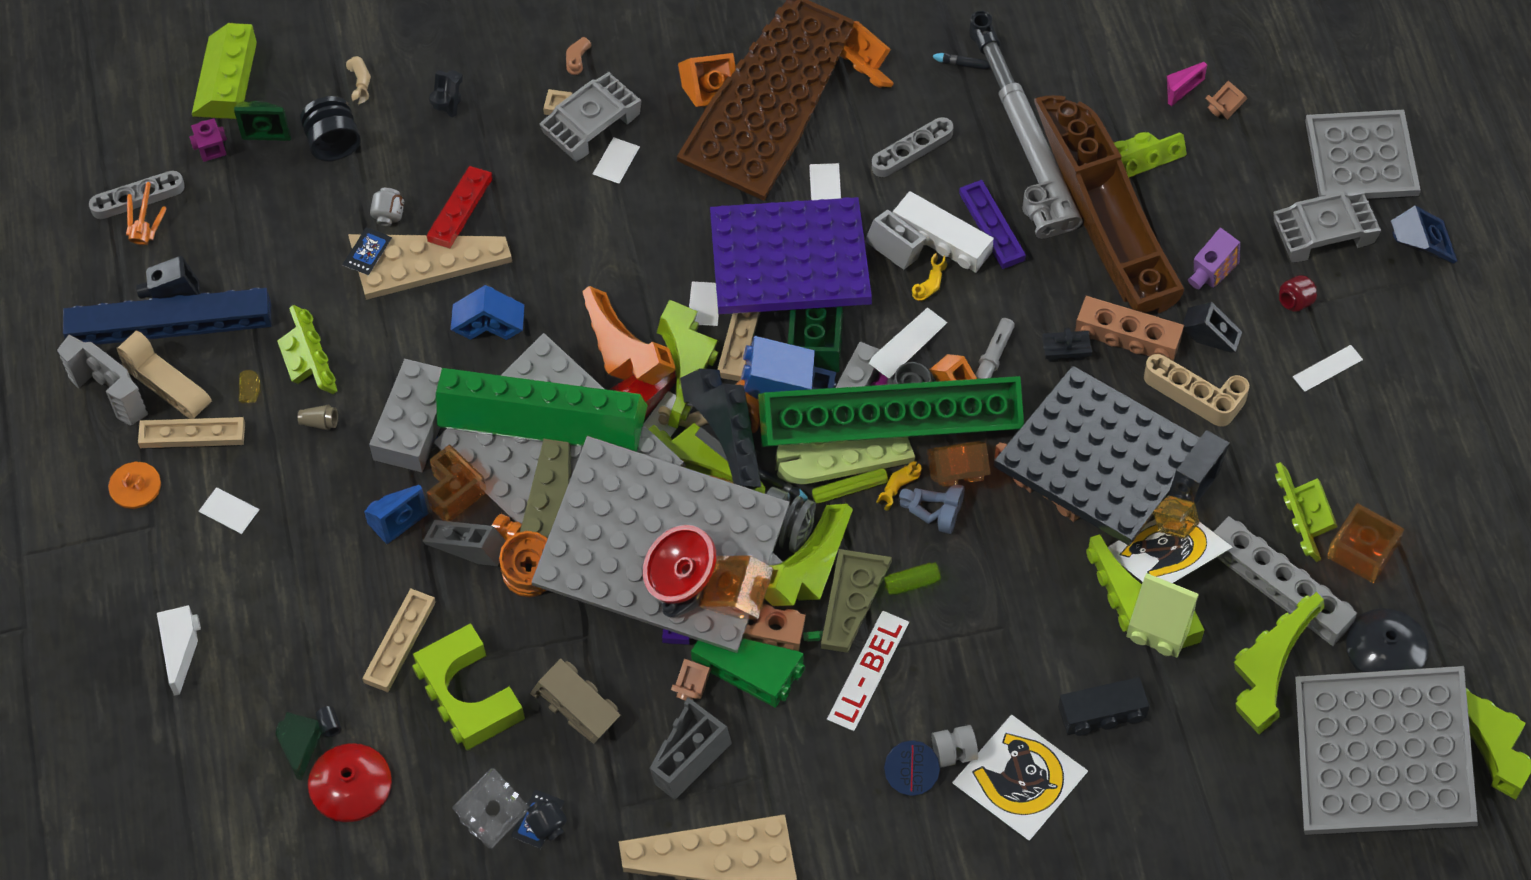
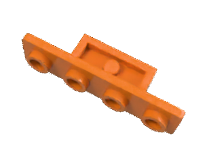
(867, 54)

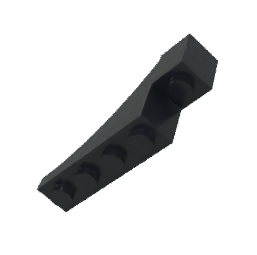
(728, 415)

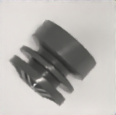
(797, 522)

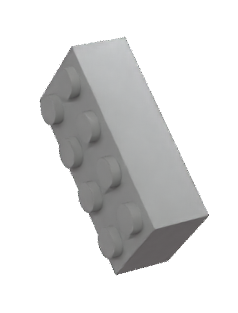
(409, 418)

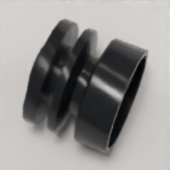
(330, 128)

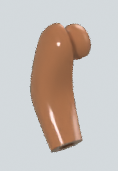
(574, 55)

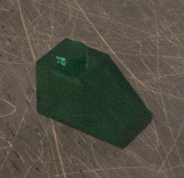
(298, 741)

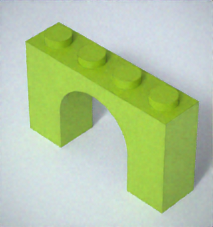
(470, 721)

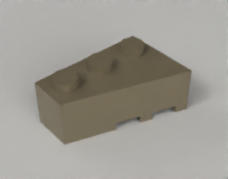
(576, 700)

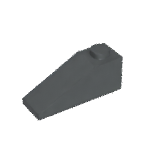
(469, 541)

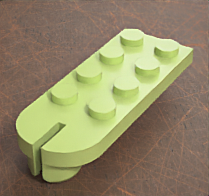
(838, 459)

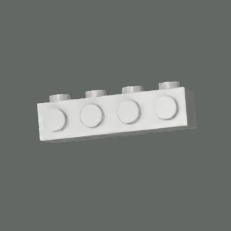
(946, 232)

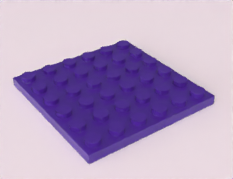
(789, 255)

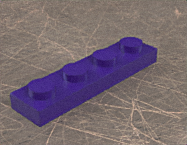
(991, 222)

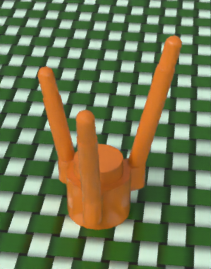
(139, 231)

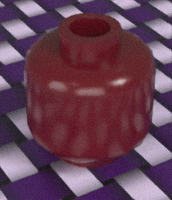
(1297, 293)

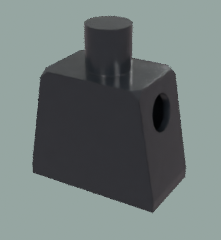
(169, 280)

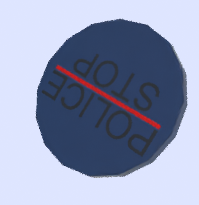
(912, 767)

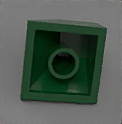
(262, 121)

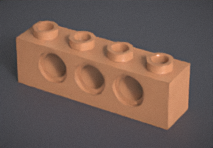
(1122, 319)
(787, 637)

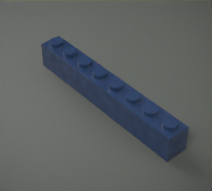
(169, 316)

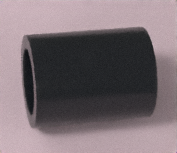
(328, 721)

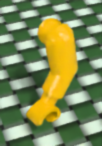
(930, 286)
(897, 480)

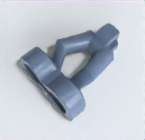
(946, 514)

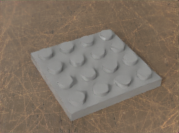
(1363, 153)

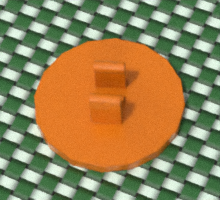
(134, 485)

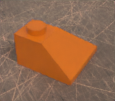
(704, 76)

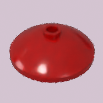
(671, 558)
(354, 796)

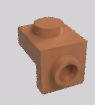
(1226, 101)
(691, 680)

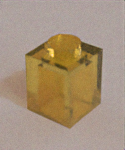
(1176, 517)

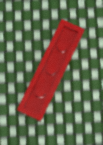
(459, 207)

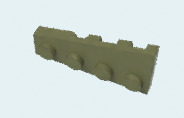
(548, 487)
(852, 593)

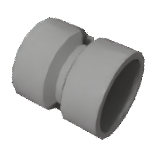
(955, 746)

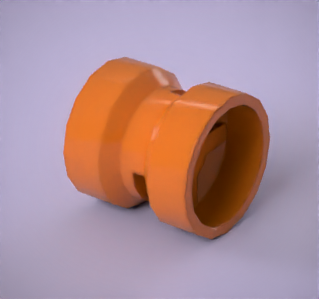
(505, 526)

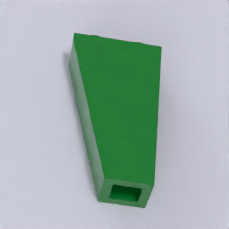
(756, 668)

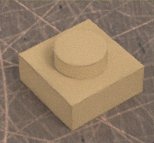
(553, 99)

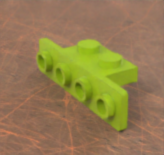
(1148, 152)
(304, 353)
(1310, 509)

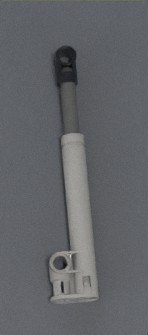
(1054, 205)

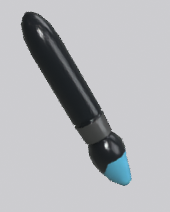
(961, 60)
(781, 484)

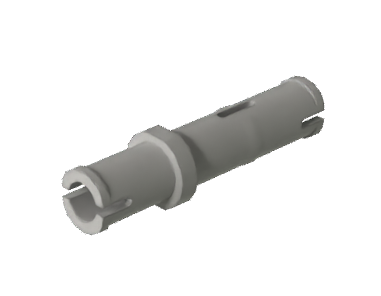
(990, 360)

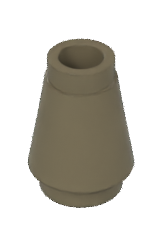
(319, 417)

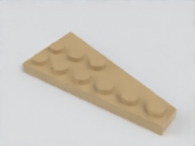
(414, 262)
(721, 852)

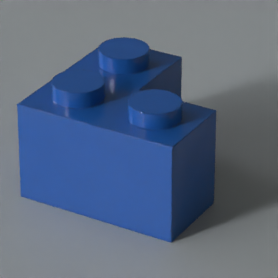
(487, 311)

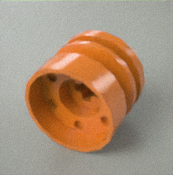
(514, 556)

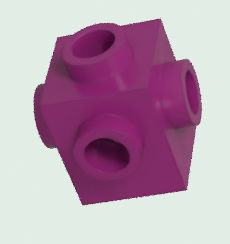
(208, 139)

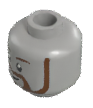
(387, 206)

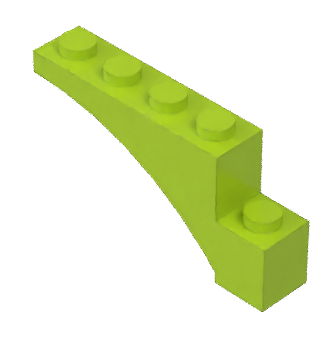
(688, 349)
(696, 453)
(807, 570)
(1124, 589)
(1265, 660)
(1495, 736)

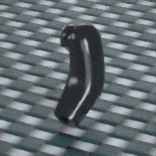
(676, 609)

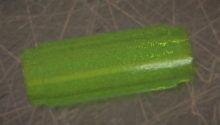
(912, 578)

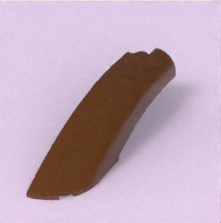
(1108, 205)

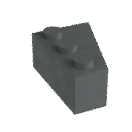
(689, 750)

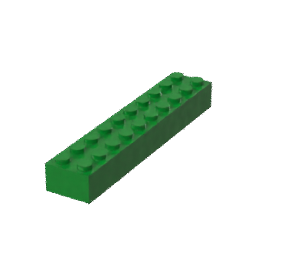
(890, 411)

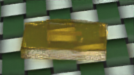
(248, 386)

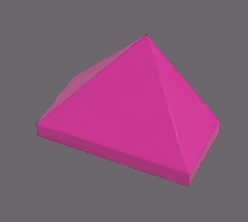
(1184, 81)

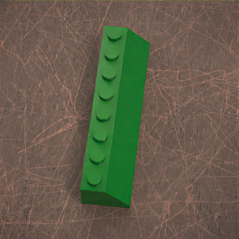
(538, 409)

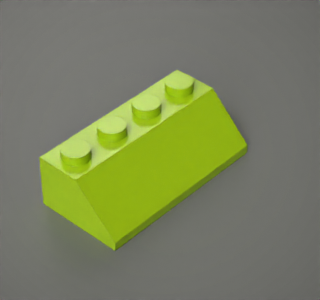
(225, 71)

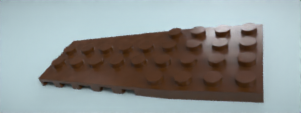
(768, 99)

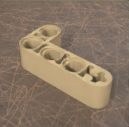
(1163, 374)
(161, 377)

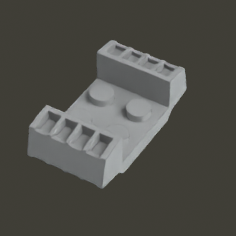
(589, 113)
(1326, 222)
(87, 360)

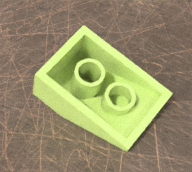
(1162, 615)

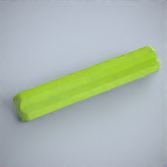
(849, 485)

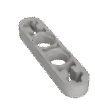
(915, 150)
(136, 190)

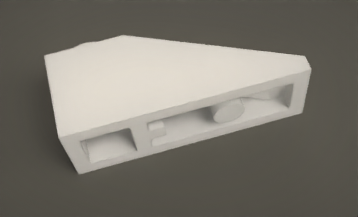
(179, 642)

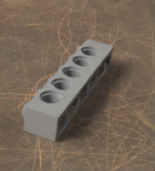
(1284, 593)

